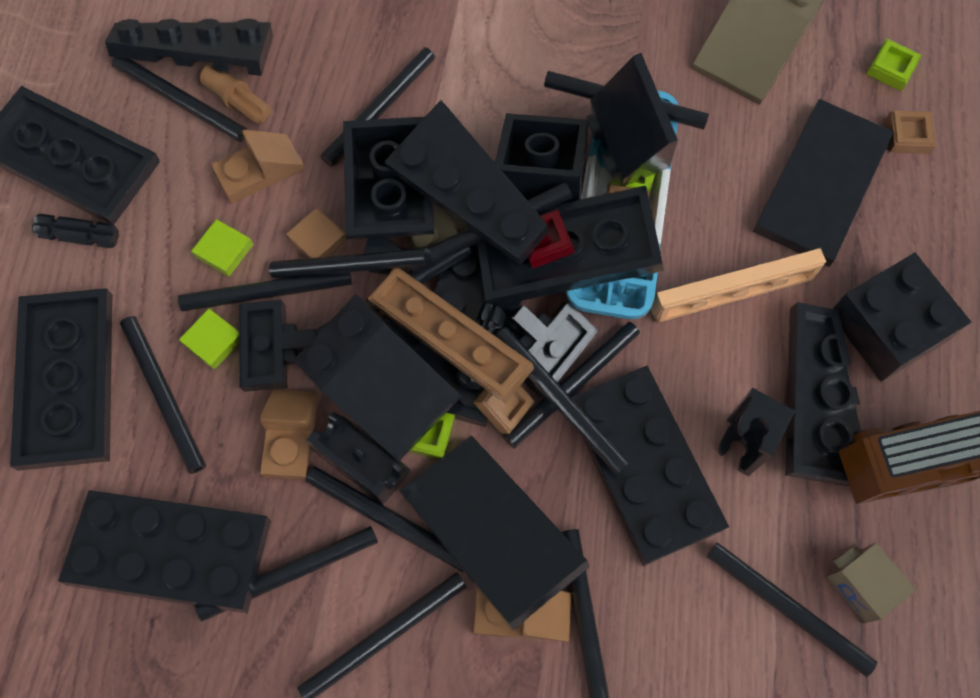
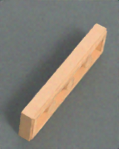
(737, 285)

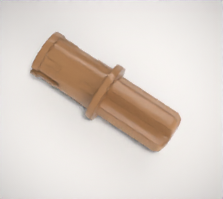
(235, 94)

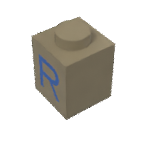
(869, 582)

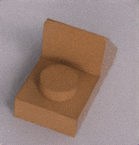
(263, 163)
(288, 423)
(547, 623)

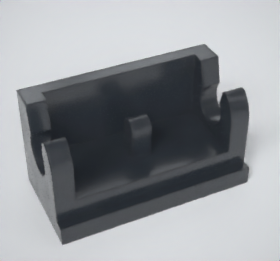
(759, 426)
(358, 458)

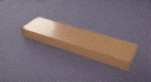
(451, 334)

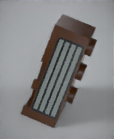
(913, 457)

